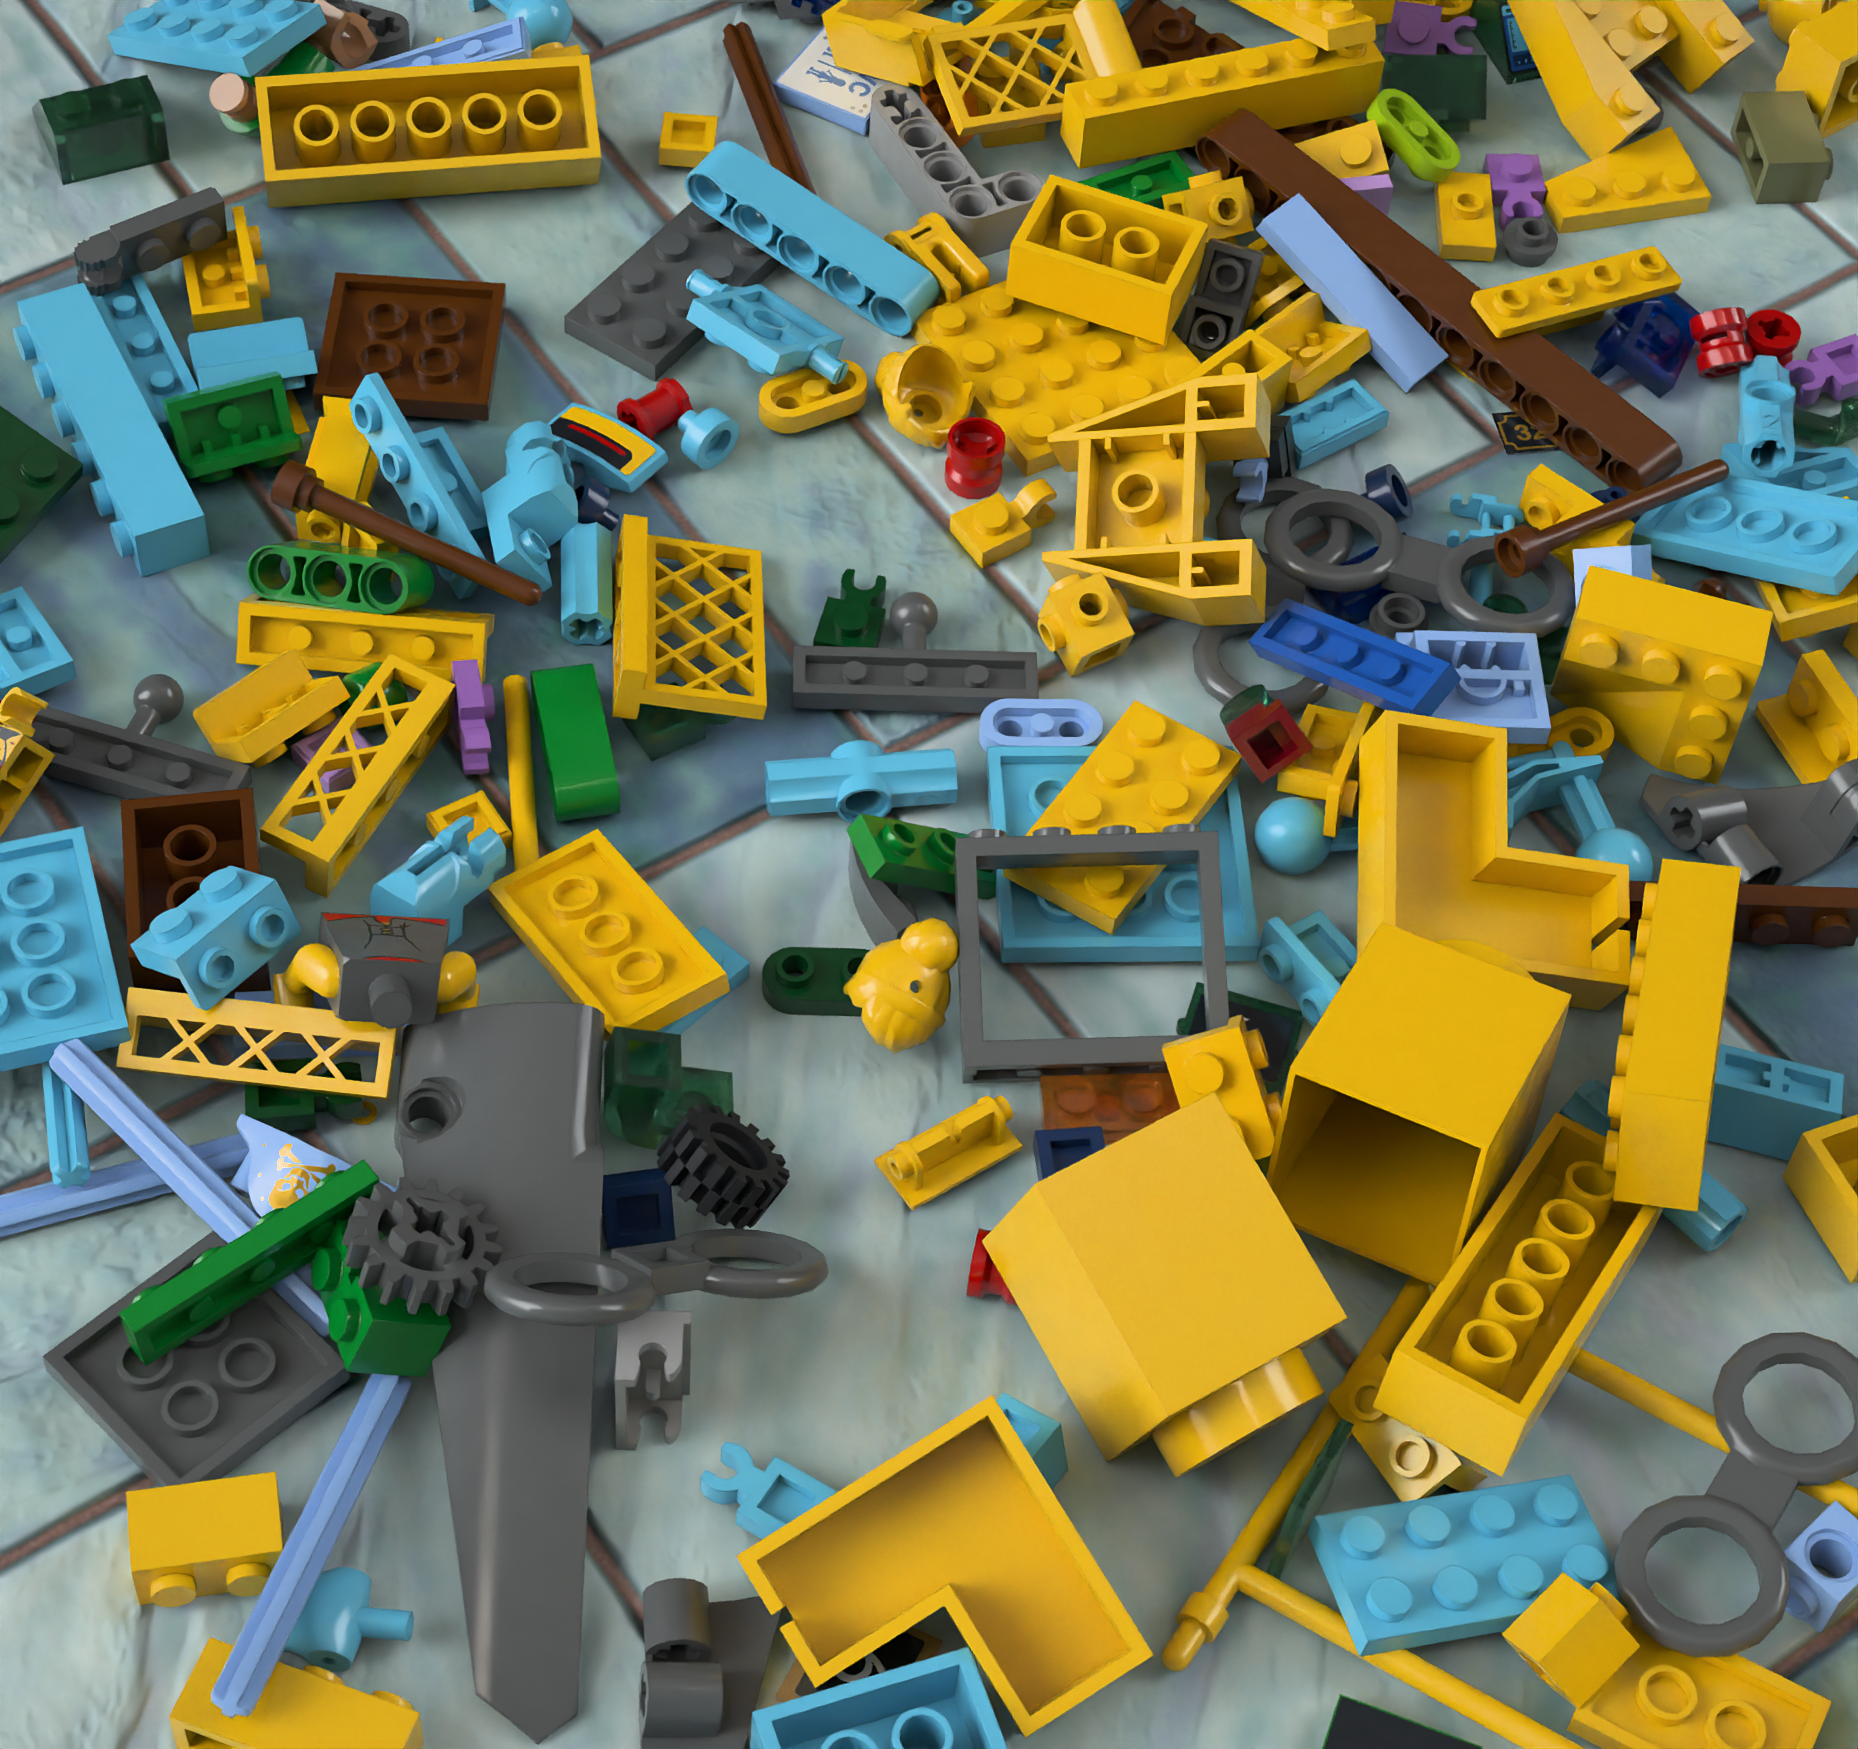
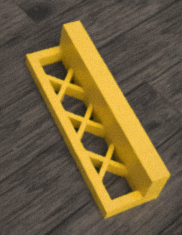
(354, 639)
(376, 787)
(264, 1021)

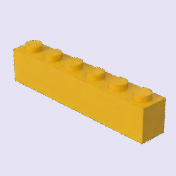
(1180, 101)

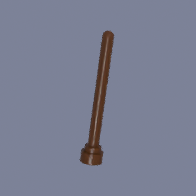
(300, 489)
(1525, 547)

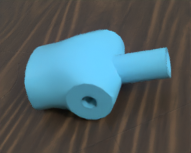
(339, 1618)

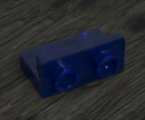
(1648, 342)

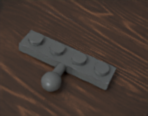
(913, 675)
(129, 759)

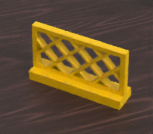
(643, 618)

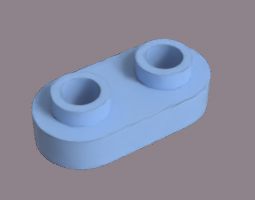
(1040, 723)

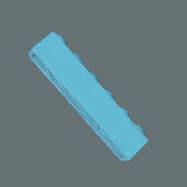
(111, 431)

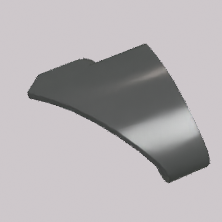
(1767, 832)

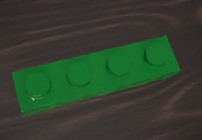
(244, 1268)

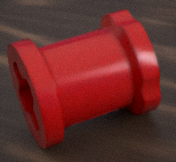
(655, 410)

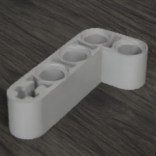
(941, 179)

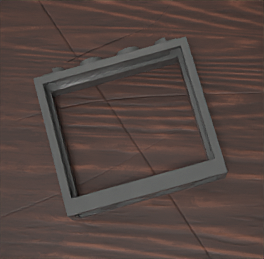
(1055, 847)

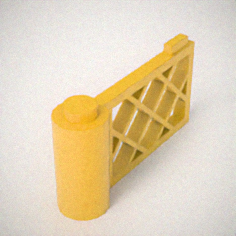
(1094, 41)

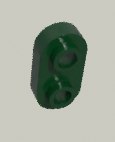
(821, 985)

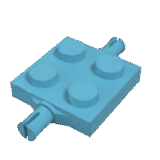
(764, 328)

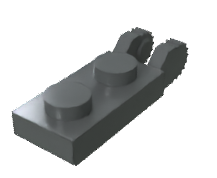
(151, 240)

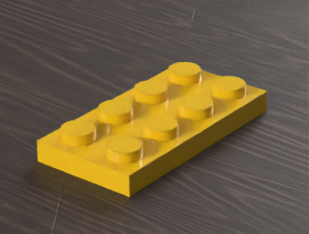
(1141, 777)
(608, 936)

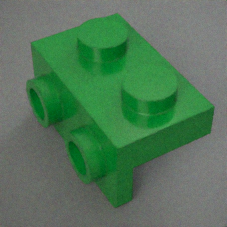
(232, 427)

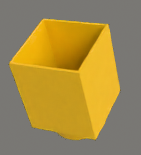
(1415, 1099)
(1169, 1289)

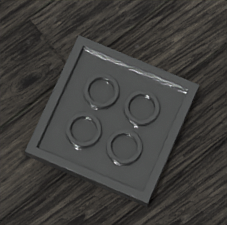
(208, 1398)

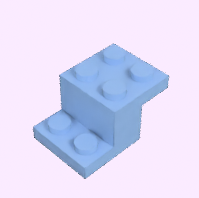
(1498, 683)

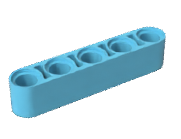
(812, 238)

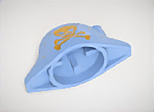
(279, 1167)

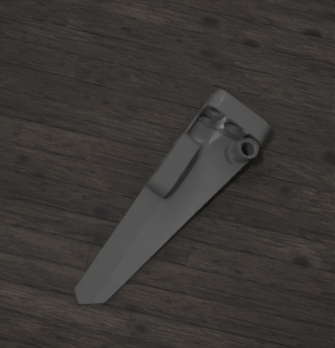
(515, 1393)

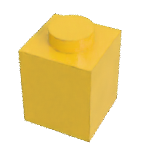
(1573, 1638)

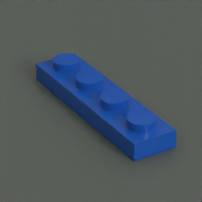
(1354, 659)

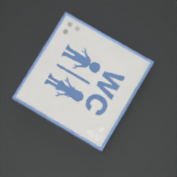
(828, 90)

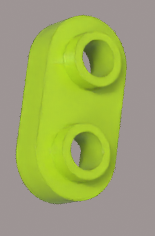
(1414, 136)

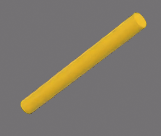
(520, 771)

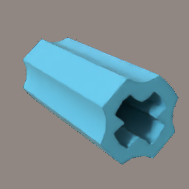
(586, 585)

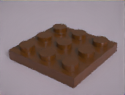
(422, 335)

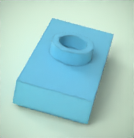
(1334, 421)

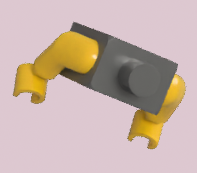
(380, 970)

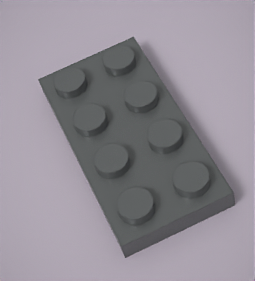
(645, 302)

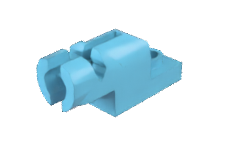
(531, 503)
(441, 876)

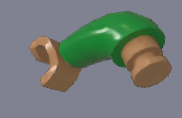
(343, 40)

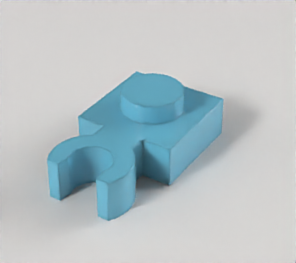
(767, 1497)

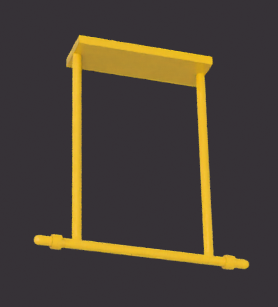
(1206, 1611)

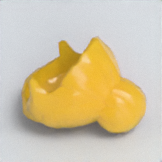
(927, 384)
(883, 980)

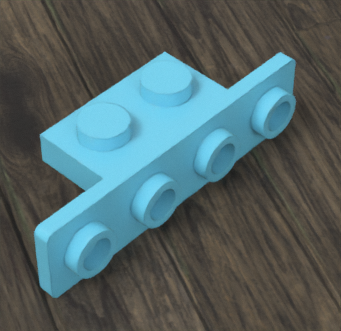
(424, 473)

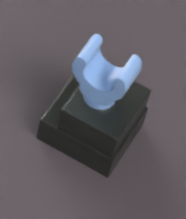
(1279, 464)

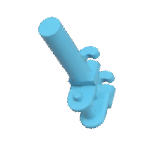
(1488, 512)

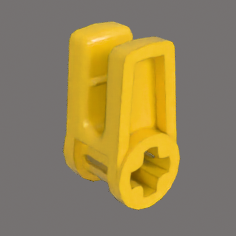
(943, 255)

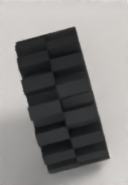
(722, 1166)

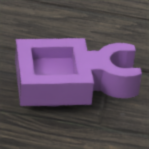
(1418, 31)
(1515, 185)
(1827, 368)
(472, 708)

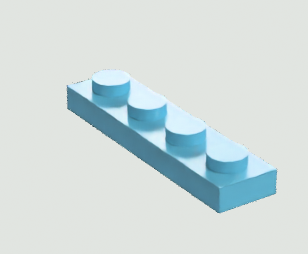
(145, 345)

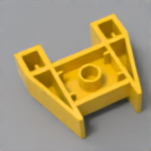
(1596, 45)
(1146, 499)

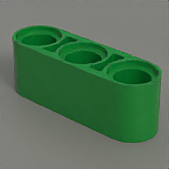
(315, 583)
(575, 742)

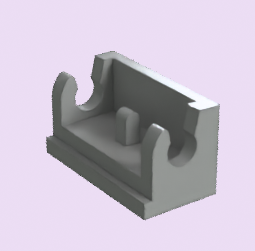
(651, 1373)

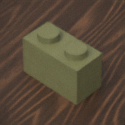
(1781, 147)

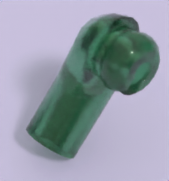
(1828, 430)

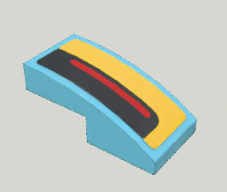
(607, 447)

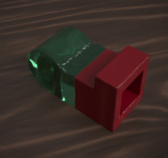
(1263, 731)

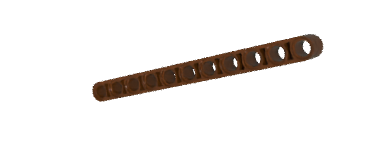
(1518, 370)

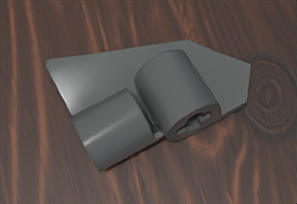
(700, 1666)

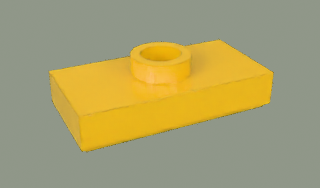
(1465, 217)

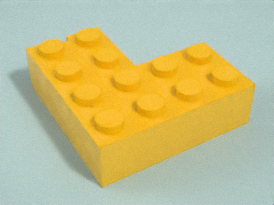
(1443, 865)
(963, 1529)

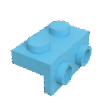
(251, 351)
(219, 934)
(1307, 960)

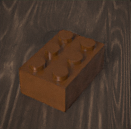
(171, 850)

